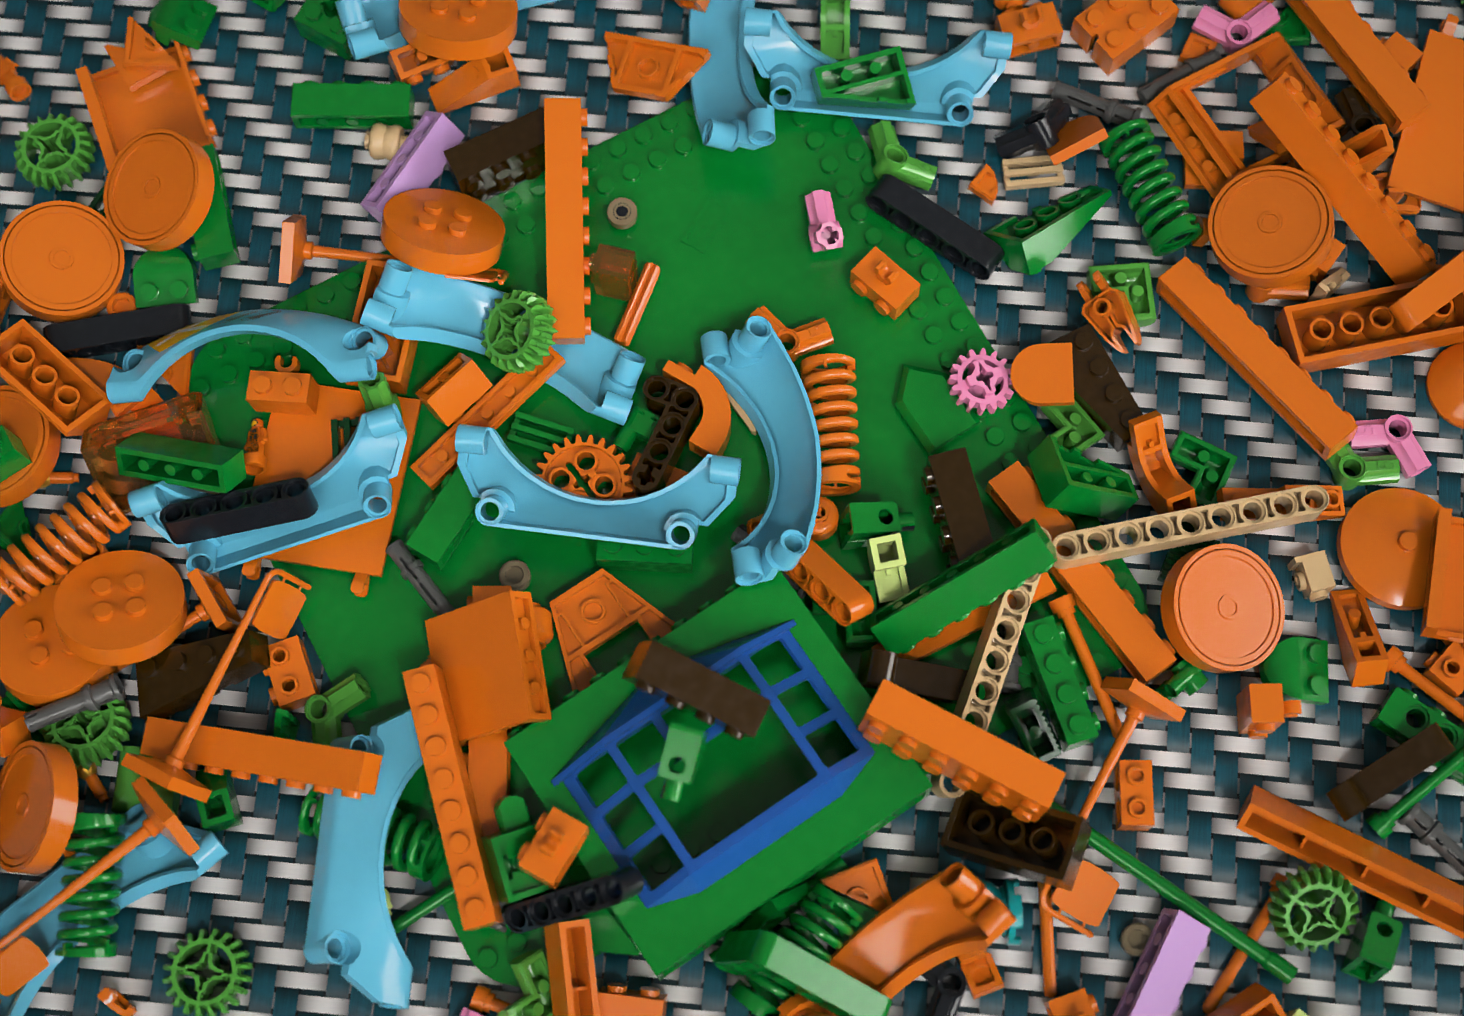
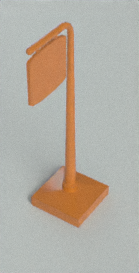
(297, 249)
(213, 605)
(273, 617)
(1094, 886)
(22, 957)

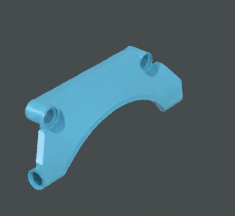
(936, 84)
(342, 490)
(538, 506)
(145, 870)
(348, 897)

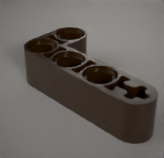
(660, 441)
(917, 677)
(1390, 771)

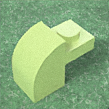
(887, 565)

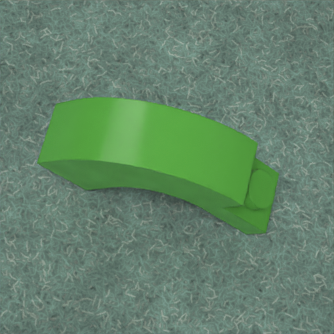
(835, 28)

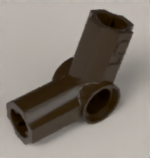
(1354, 112)

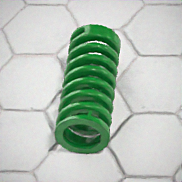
(1156, 183)
(402, 834)
(830, 909)
(98, 945)

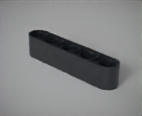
(934, 227)
(116, 331)
(239, 511)
(574, 899)

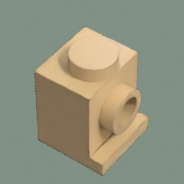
(1312, 575)

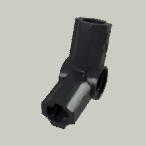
(1036, 132)
(943, 1002)

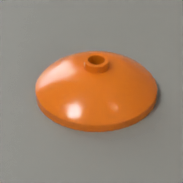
(1446, 385)

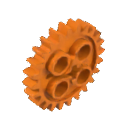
(606, 467)

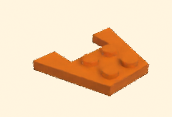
(595, 614)

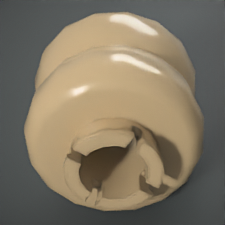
(384, 140)

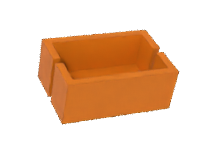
(1121, 29)

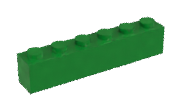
(963, 588)

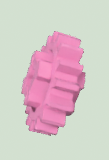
(975, 392)

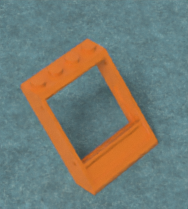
(1197, 134)

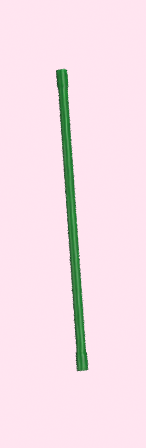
(1267, 959)

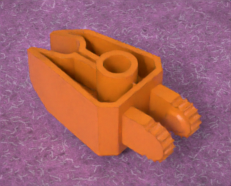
(1109, 313)

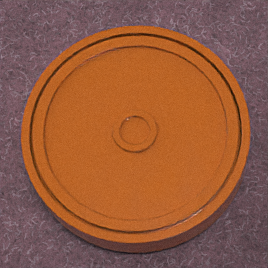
(458, 27)
(158, 190)
(1271, 226)
(442, 231)
(61, 261)
(40, 440)
(120, 607)
(1222, 608)
(35, 660)
(36, 806)

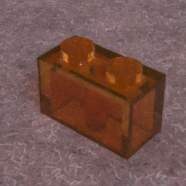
(614, 272)

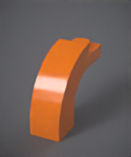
(715, 426)
(1154, 467)

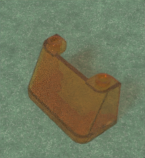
(178, 417)

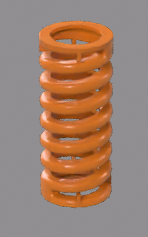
(837, 420)
(115, 520)

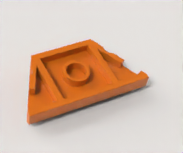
(651, 66)

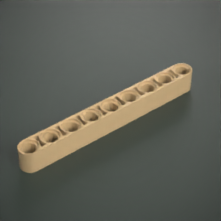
(1199, 517)
(979, 671)

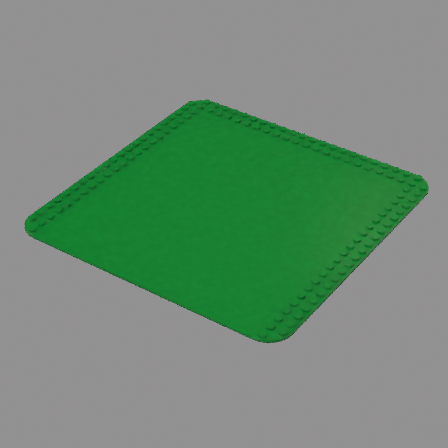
(752, 262)

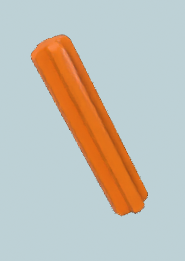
(637, 304)

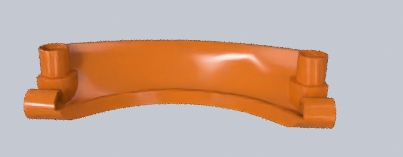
(923, 929)

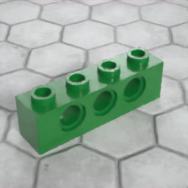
(1392, 721)

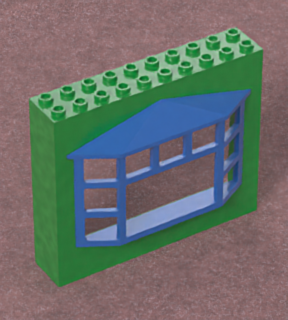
(771, 850)

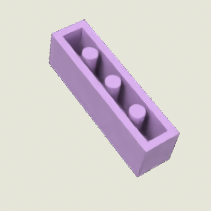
(416, 162)
(1164, 966)

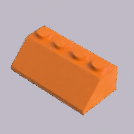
(50, 381)

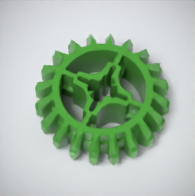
(54, 136)
(527, 332)
(100, 737)
(1314, 889)
(212, 960)

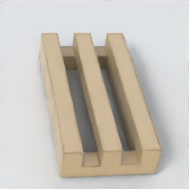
(1033, 161)

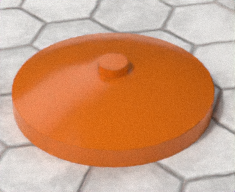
(1387, 546)

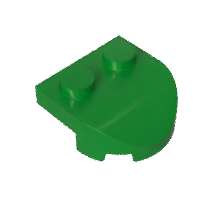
(182, 21)
(165, 279)
(1301, 669)

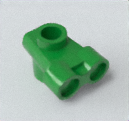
(1185, 678)

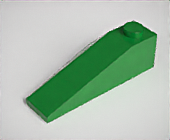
(1042, 236)

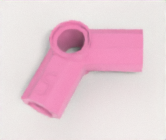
(1250, 26)
(823, 229)
(1406, 448)

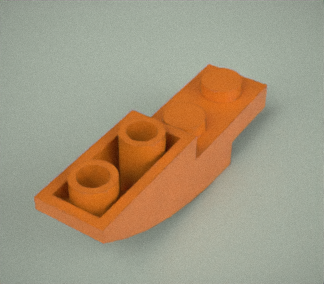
(1334, 509)

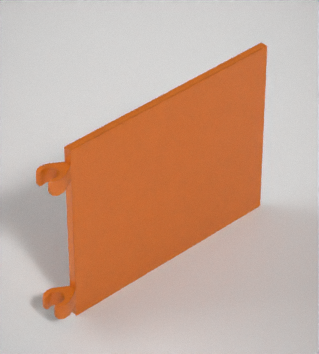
(1432, 148)
(301, 448)

